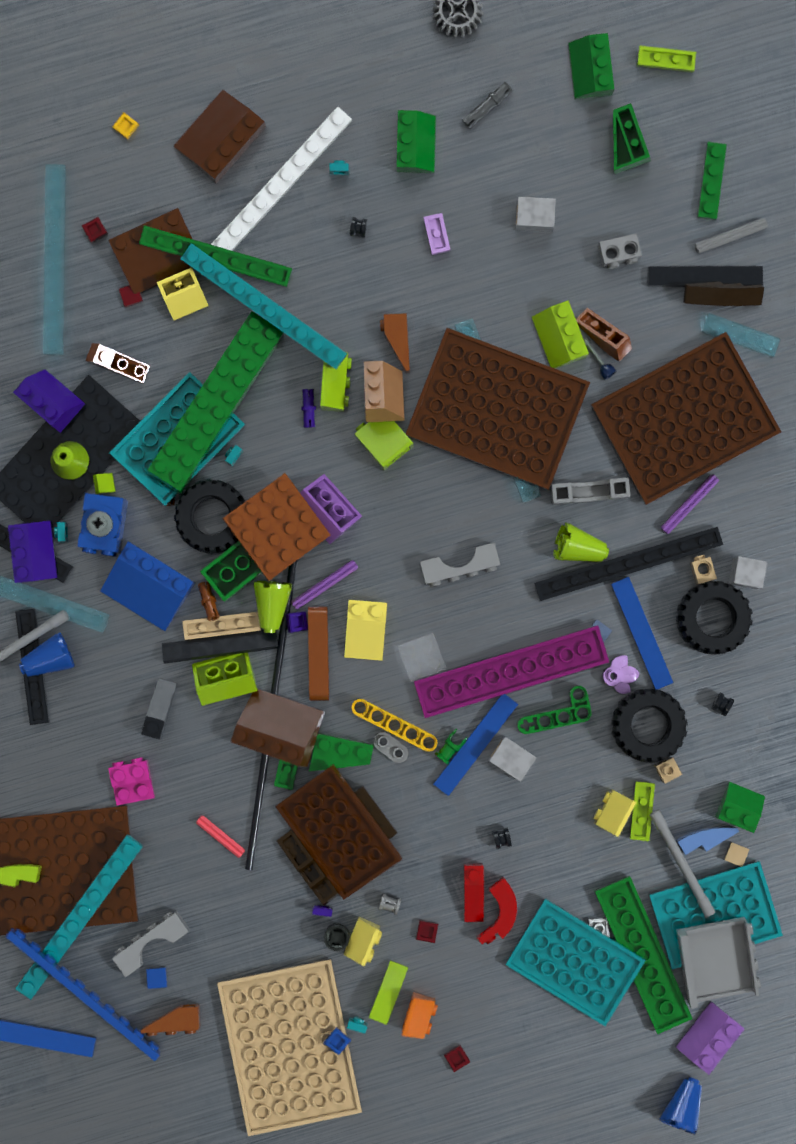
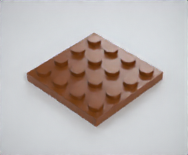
(276, 527)

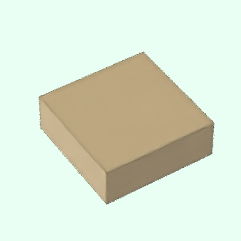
(736, 854)

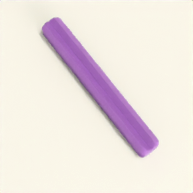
(689, 504)
(324, 584)

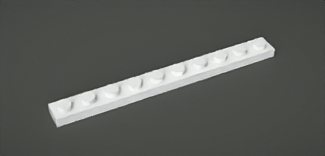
(283, 180)

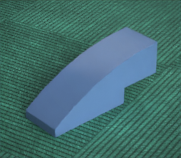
(706, 838)

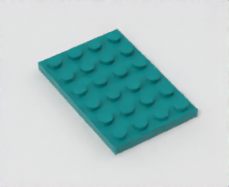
(147, 438)
(732, 895)
(575, 962)

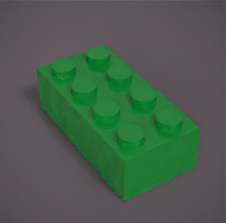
(231, 571)

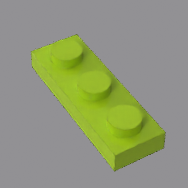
(666, 59)
(640, 819)

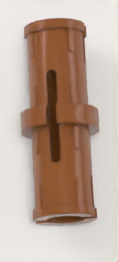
(208, 601)

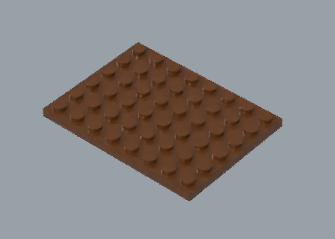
(497, 408)
(686, 418)
(72, 853)

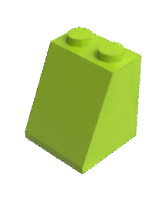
(383, 441)

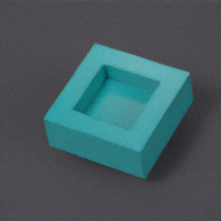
(339, 168)
(233, 454)
(61, 532)
(357, 1024)

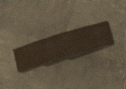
(723, 294)
(307, 867)

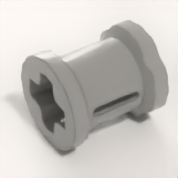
(385, 899)

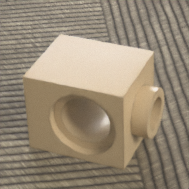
(702, 578)
(667, 770)

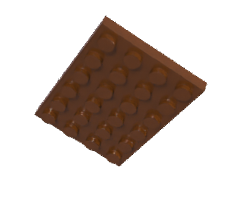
(338, 832)

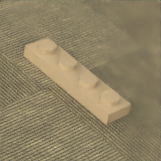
(222, 626)

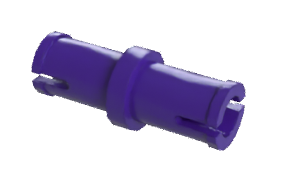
(308, 408)

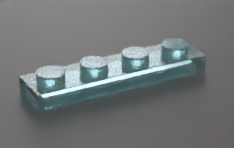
(741, 335)

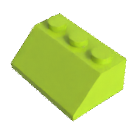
(560, 335)
(334, 386)
(224, 678)

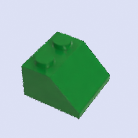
(741, 807)

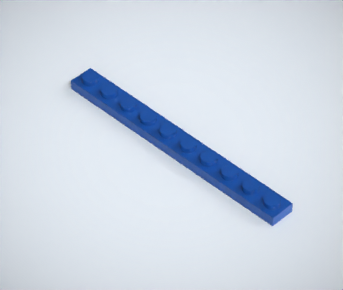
(78, 988)

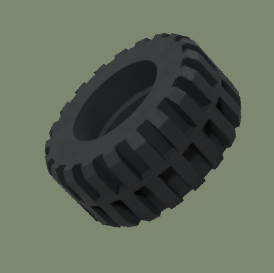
(185, 515)
(740, 617)
(675, 725)

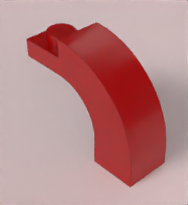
(507, 912)

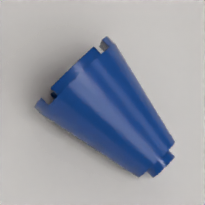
(47, 657)
(684, 1107)

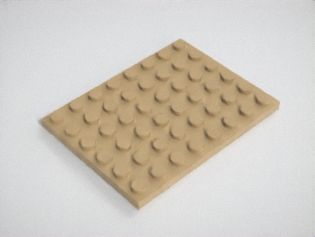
(279, 1050)

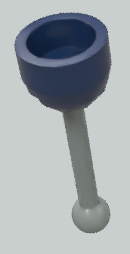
(606, 370)

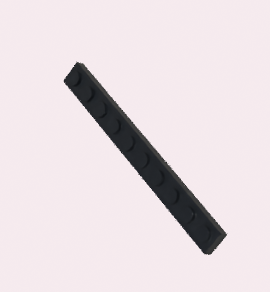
(628, 563)

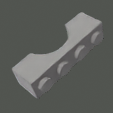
(590, 491)
(484, 559)
(171, 929)

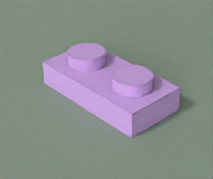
(436, 234)

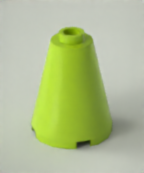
(75, 462)
(578, 545)
(271, 603)

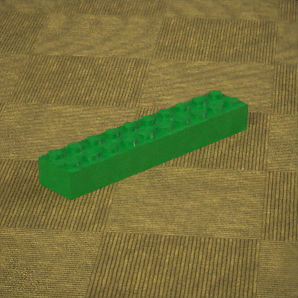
(215, 403)

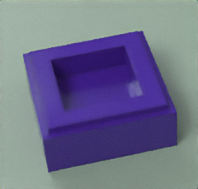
(297, 622)
(322, 910)

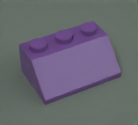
(330, 507)
(710, 1037)

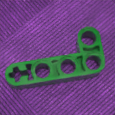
(553, 714)

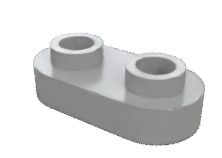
(391, 746)

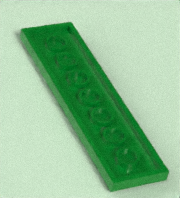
(634, 931)

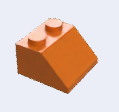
(418, 1016)

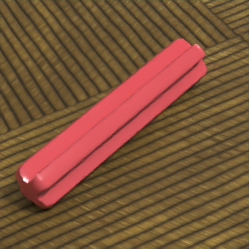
(220, 836)

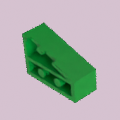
(628, 140)
(340, 752)

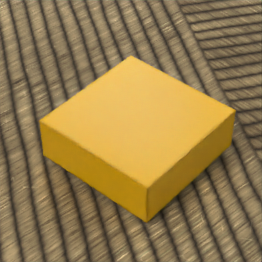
(125, 125)

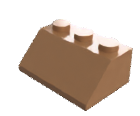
(383, 392)

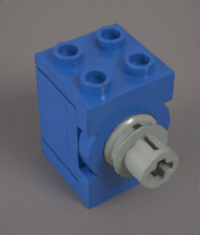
(102, 524)

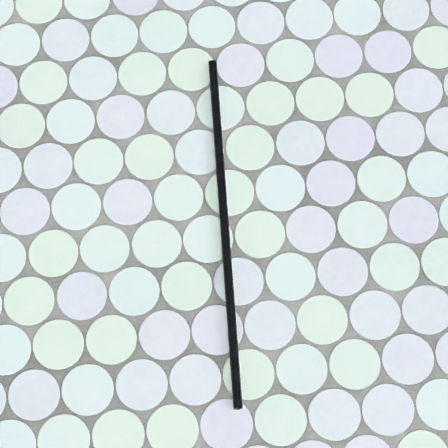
(265, 758)

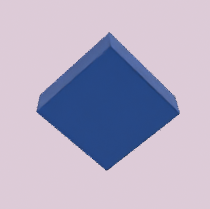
(156, 977)
(337, 1041)

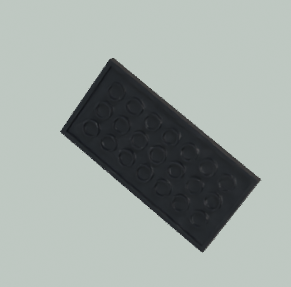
(31, 485)

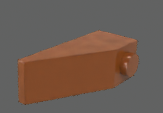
(605, 334)
(397, 336)

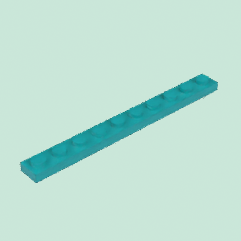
(264, 306)
(81, 913)

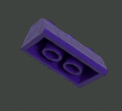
(49, 399)
(32, 551)

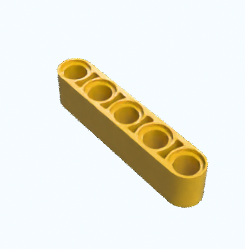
(404, 725)

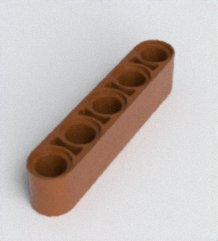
(318, 653)

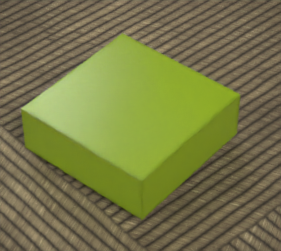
(104, 483)

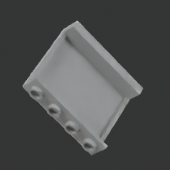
(718, 960)

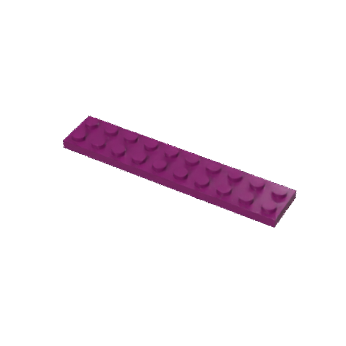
(511, 671)

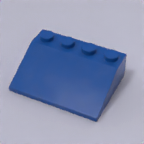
(147, 586)

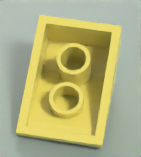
(365, 630)

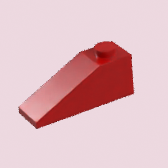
(474, 892)

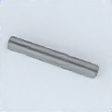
(731, 235)

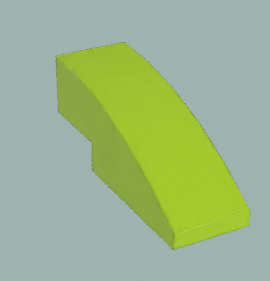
(12, 874)
(388, 992)

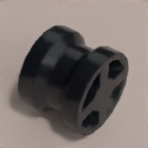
(358, 227)
(722, 704)
(502, 838)

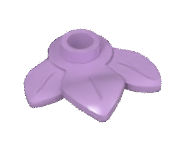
(623, 674)

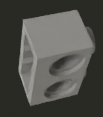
(618, 246)

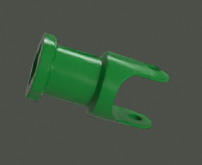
(449, 748)

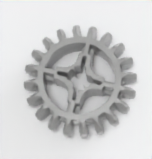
(463, 16)

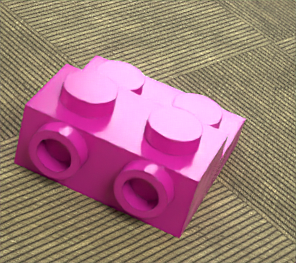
(131, 781)

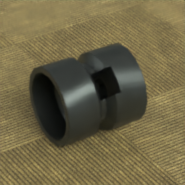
(336, 936)

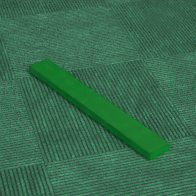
(230, 259)

